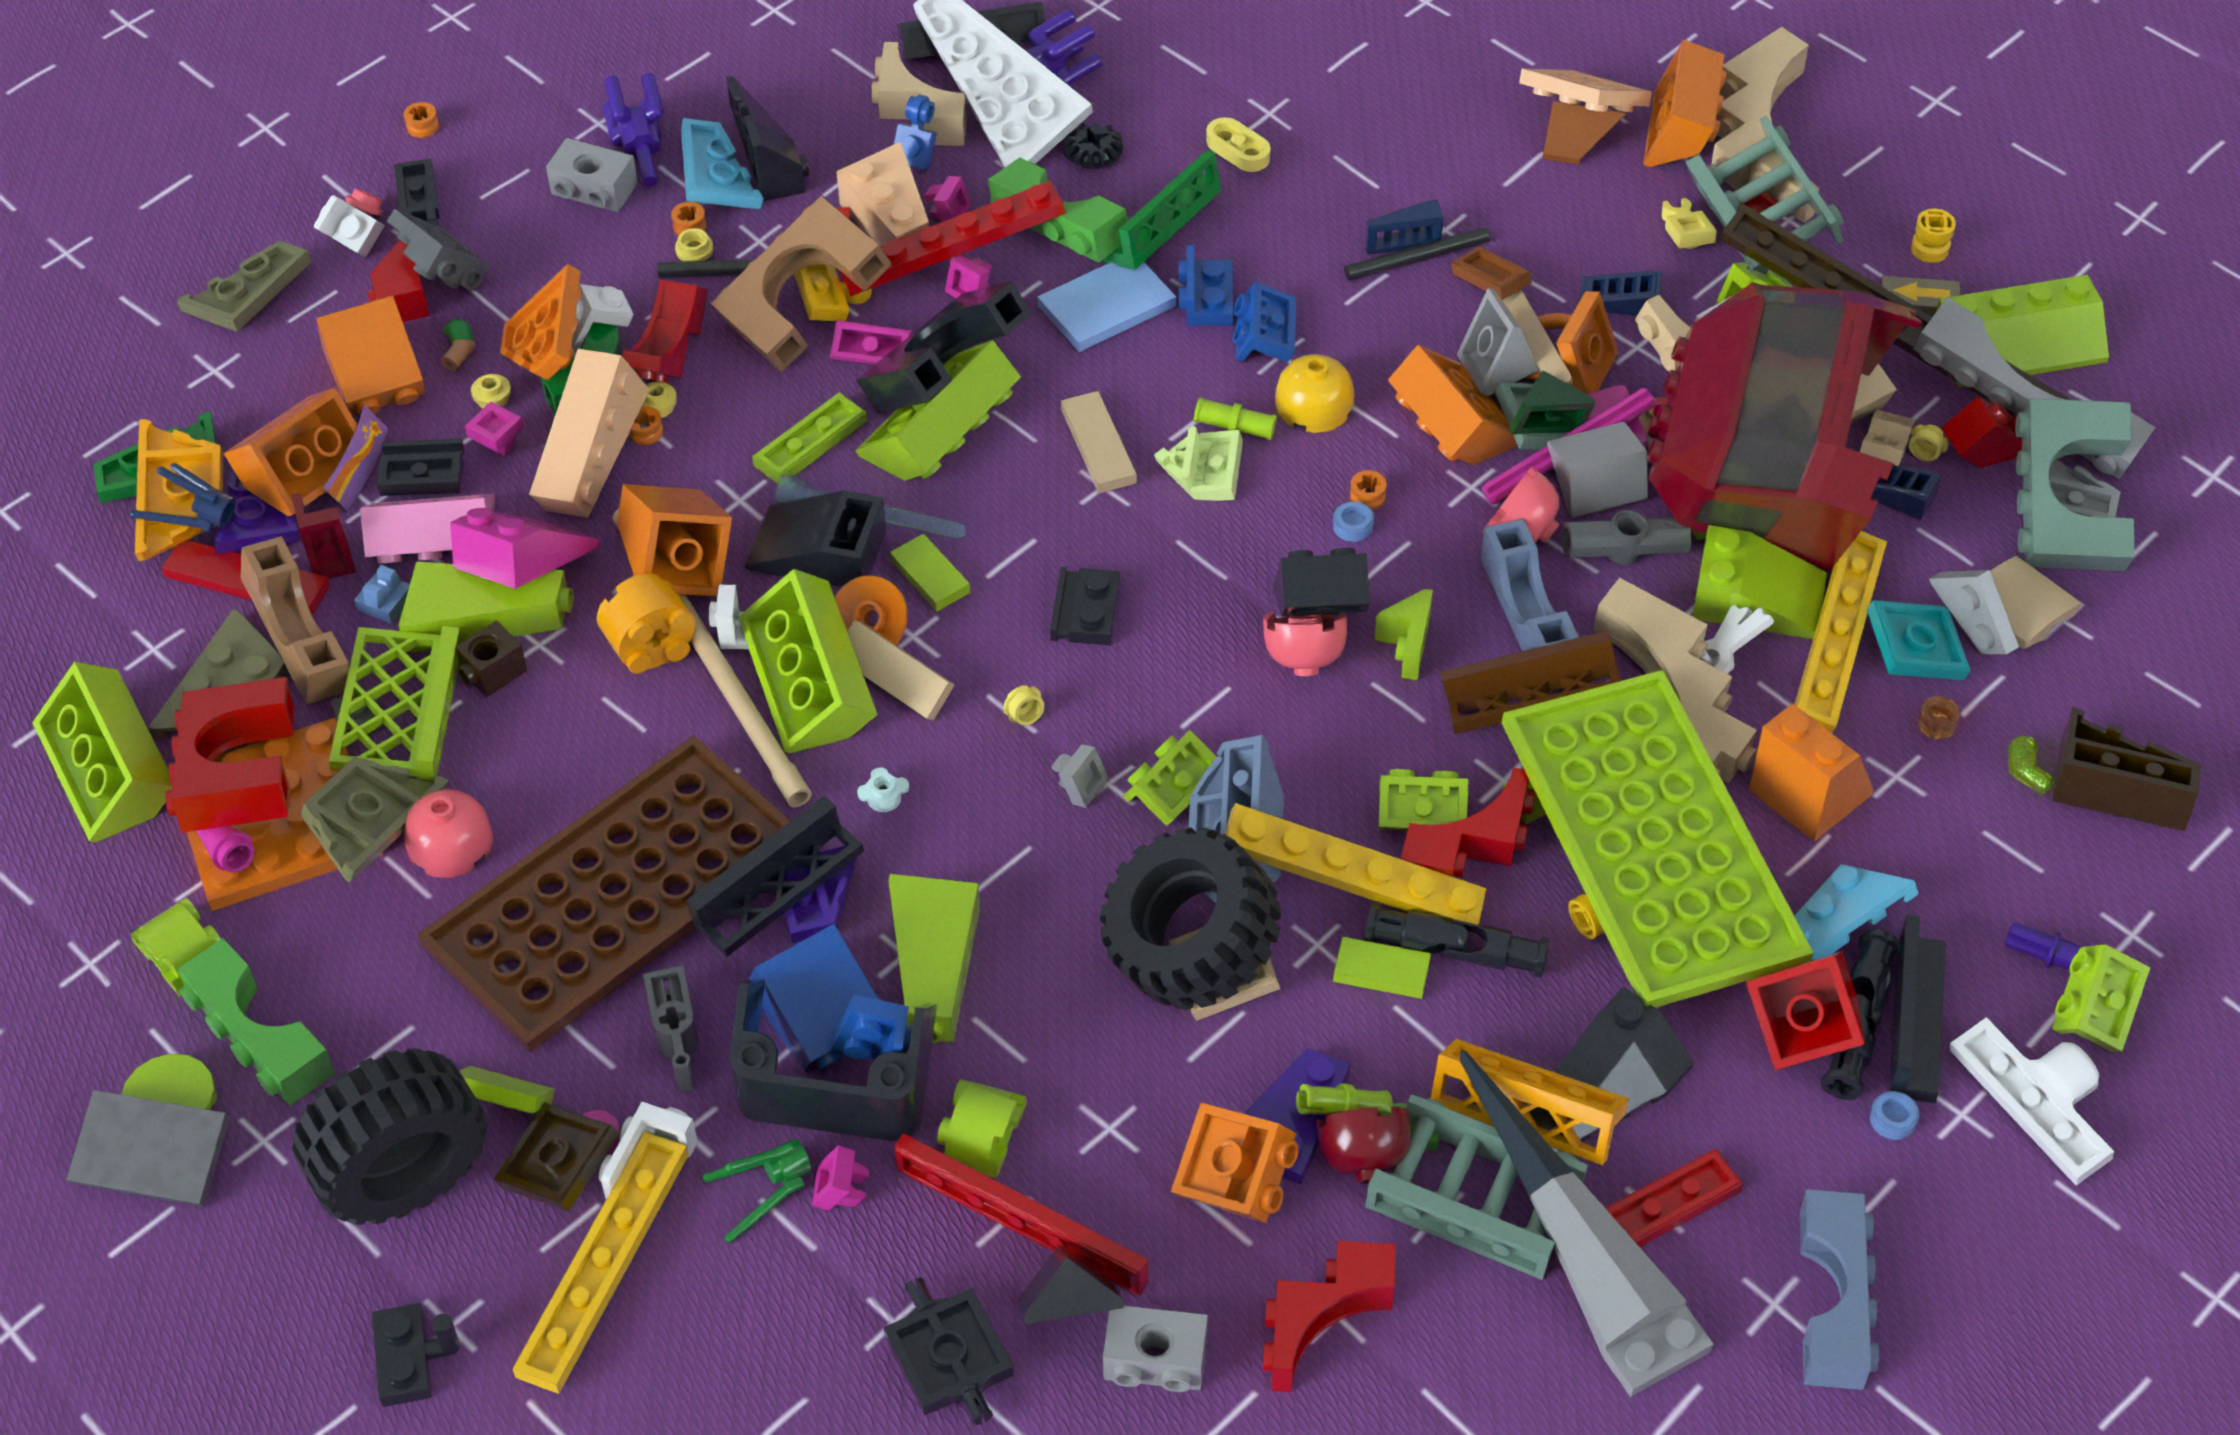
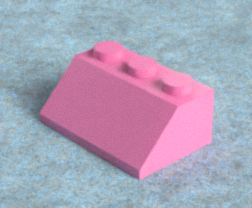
(415, 525)

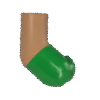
(462, 344)

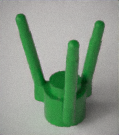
(783, 1163)

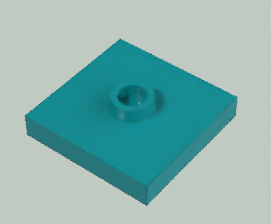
(1918, 640)

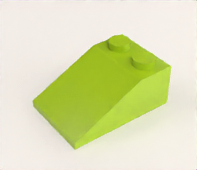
(1756, 574)

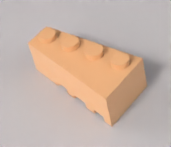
(587, 432)

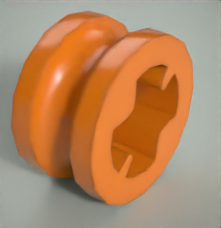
(421, 119)
(685, 211)
(649, 434)
(1372, 480)

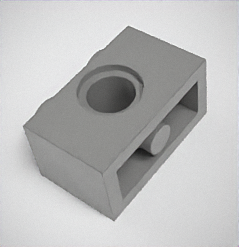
(592, 174)
(1138, 1329)

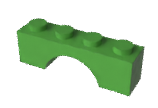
(1088, 225)
(285, 1056)

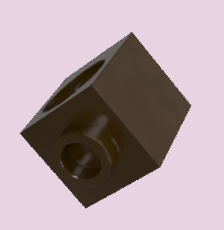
(490, 659)

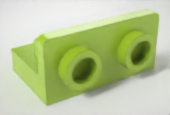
(1172, 779)
(1421, 799)
(2101, 996)

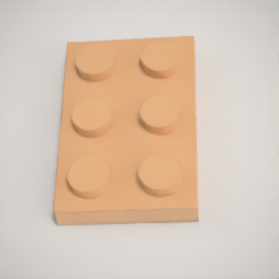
(1579, 86)

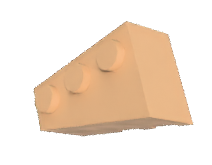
(882, 195)

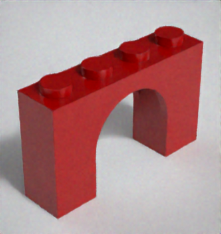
(212, 722)

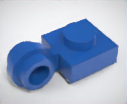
(915, 140)

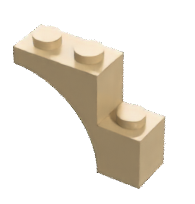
(898, 85)

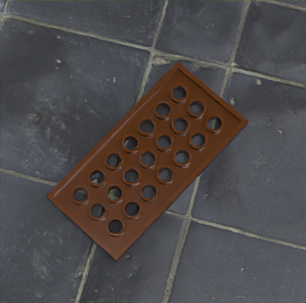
(555, 862)

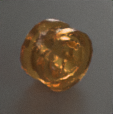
(1938, 707)

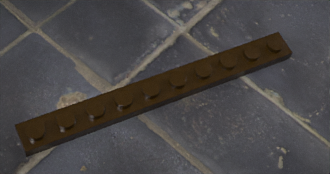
(1813, 268)

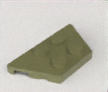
(231, 657)
(363, 812)

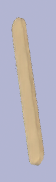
(1536, 337)

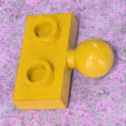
(824, 294)

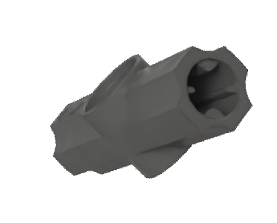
(1625, 537)

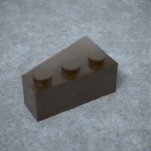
(2123, 777)

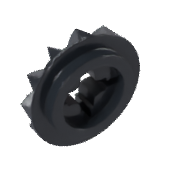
(1086, 154)

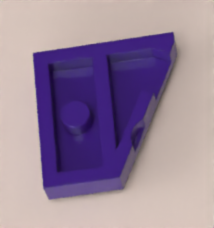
(822, 905)

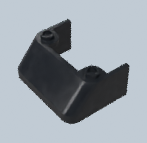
(880, 1111)

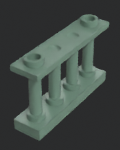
(1727, 204)
(1440, 1212)

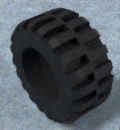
(1223, 950)
(389, 1136)

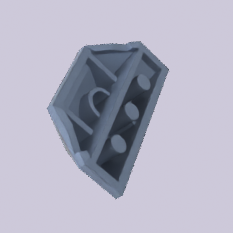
(1239, 775)

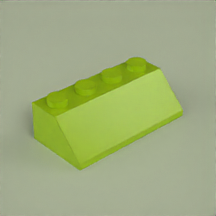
(2043, 323)
(921, 434)
(806, 663)
(102, 751)

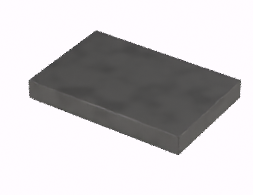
(148, 1148)

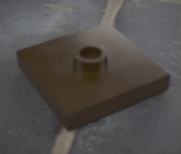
(556, 1156)

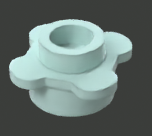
(886, 799)

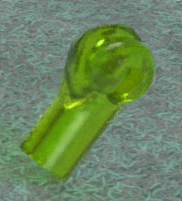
(2023, 765)

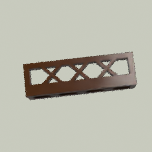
(1528, 677)

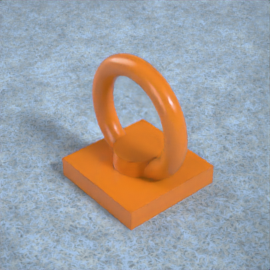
(1585, 343)

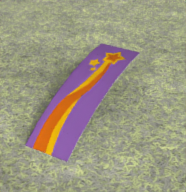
(358, 459)

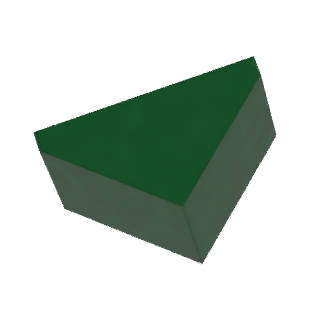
(1552, 407)

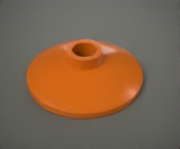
(870, 595)

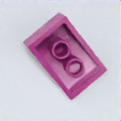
(513, 547)

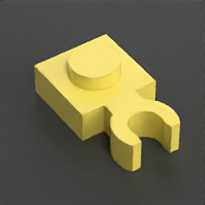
(1687, 227)

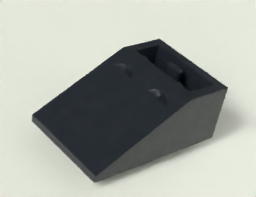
(822, 536)
(1322, 583)

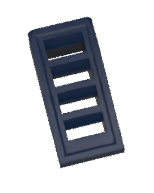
(1415, 227)
(1629, 288)
(1915, 491)

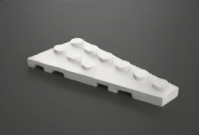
(1008, 90)

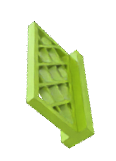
(434, 698)

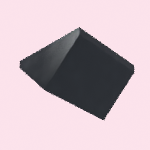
(1067, 1289)

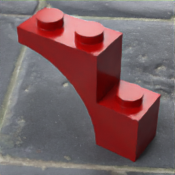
(663, 345)
(1485, 836)
(1355, 1283)

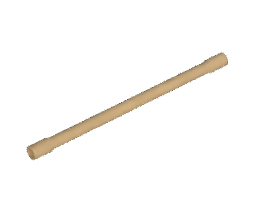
(783, 771)

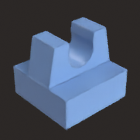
(383, 595)

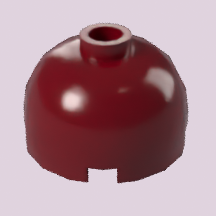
(1364, 1141)

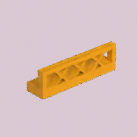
(1538, 1088)

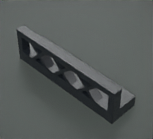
(1012, 21)
(762, 868)
(1917, 1014)

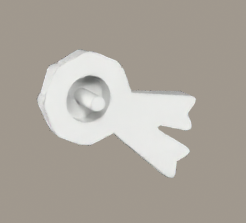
(1734, 632)

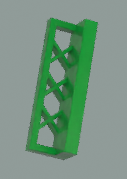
(1167, 212)

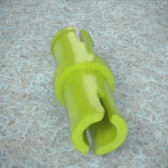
(1235, 418)
(1342, 1098)

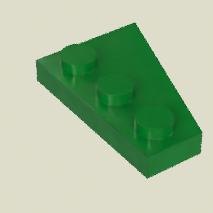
(118, 473)

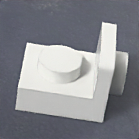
(348, 225)

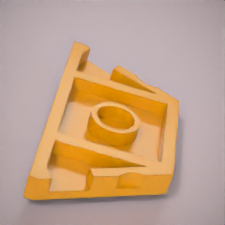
(160, 495)

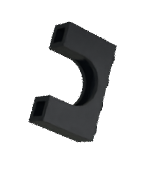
(915, 367)

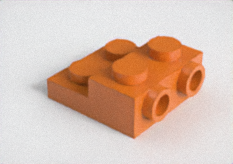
(1235, 1162)

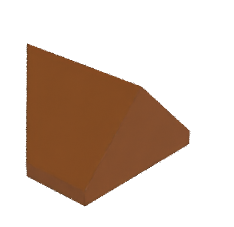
(1575, 131)

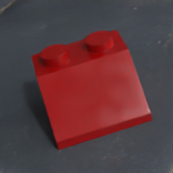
(1807, 1010)

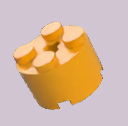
(646, 623)

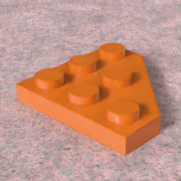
(544, 327)

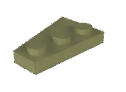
(242, 295)

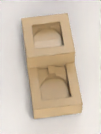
(1888, 436)

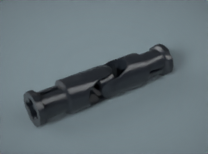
(1433, 935)
(1871, 982)

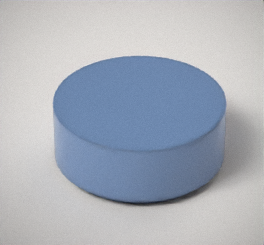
(1353, 521)
(1894, 1115)

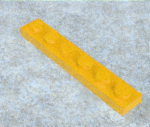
(1840, 630)
(1353, 867)
(600, 1263)

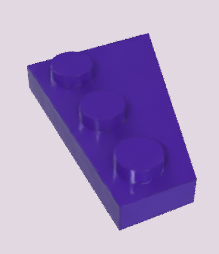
(1279, 1103)

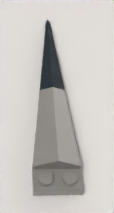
(1623, 1295)

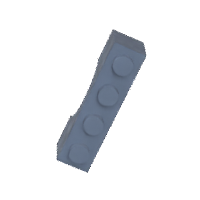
(1514, 572)
(1838, 1341)

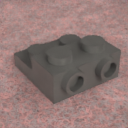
(438, 252)

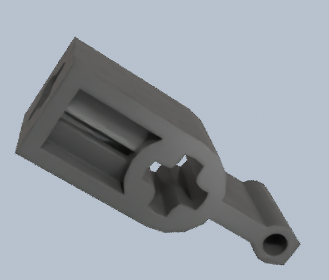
(673, 1021)

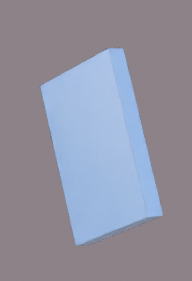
(1105, 303)

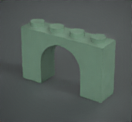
(2052, 532)

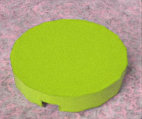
(173, 1080)

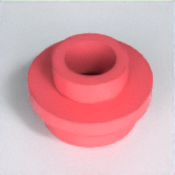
(365, 202)

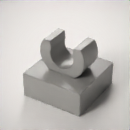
(1081, 774)

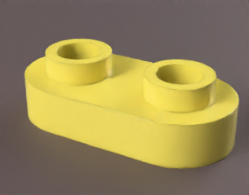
(1238, 144)

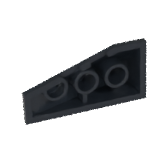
(768, 148)
(1624, 1052)

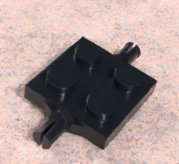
(948, 1351)

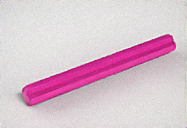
(1623, 411)

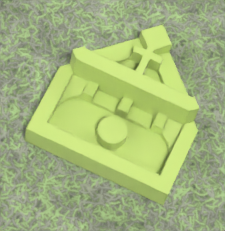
(1205, 463)

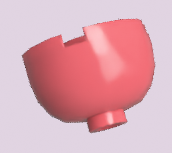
(1533, 501)
(1305, 640)
(447, 833)

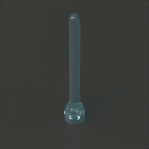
(791, 488)

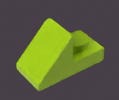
(1406, 626)

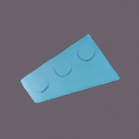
(712, 169)
(1847, 902)

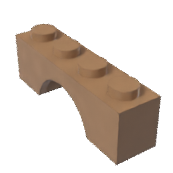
(277, 593)

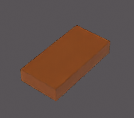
(1491, 271)

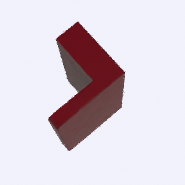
(324, 540)

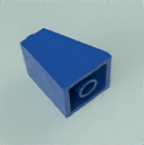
(809, 993)

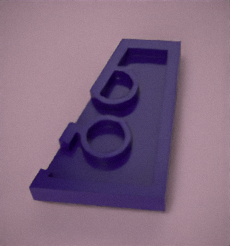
(252, 521)

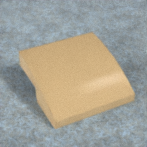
(2031, 601)

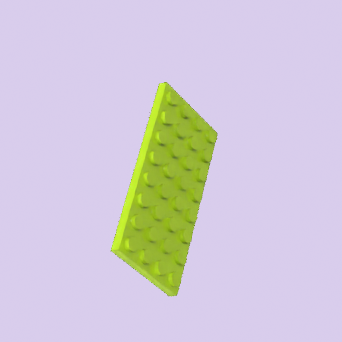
(1655, 839)

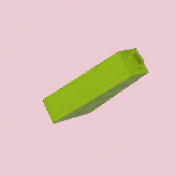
(463, 600)
(934, 944)

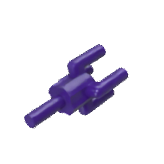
(1056, 54)
(635, 126)

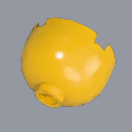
(1314, 393)

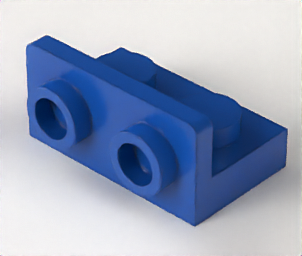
(1207, 290)
(1265, 323)
(872, 1029)

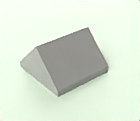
(1495, 347)
(1600, 469)

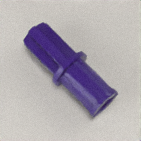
(2041, 945)

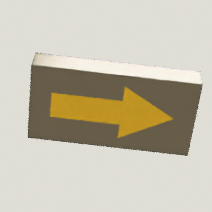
(1921, 292)

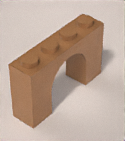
(815, 237)

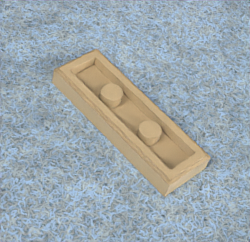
(1098, 442)
(899, 671)

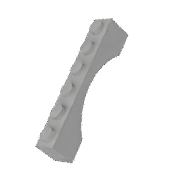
(1962, 347)

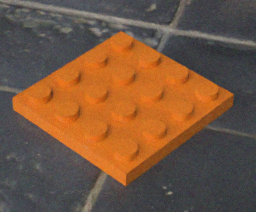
(283, 846)

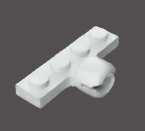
(2039, 1095)

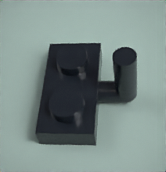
(404, 1352)

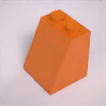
(370, 356)
(675, 536)
(1807, 773)

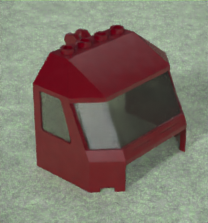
(1767, 414)

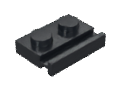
(421, 467)
(1085, 606)

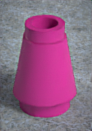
(228, 847)

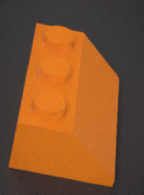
(1685, 105)
(1451, 407)
(295, 451)

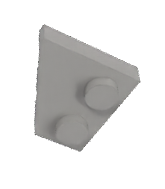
(2082, 492)
(1977, 608)

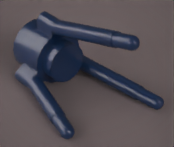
(210, 504)

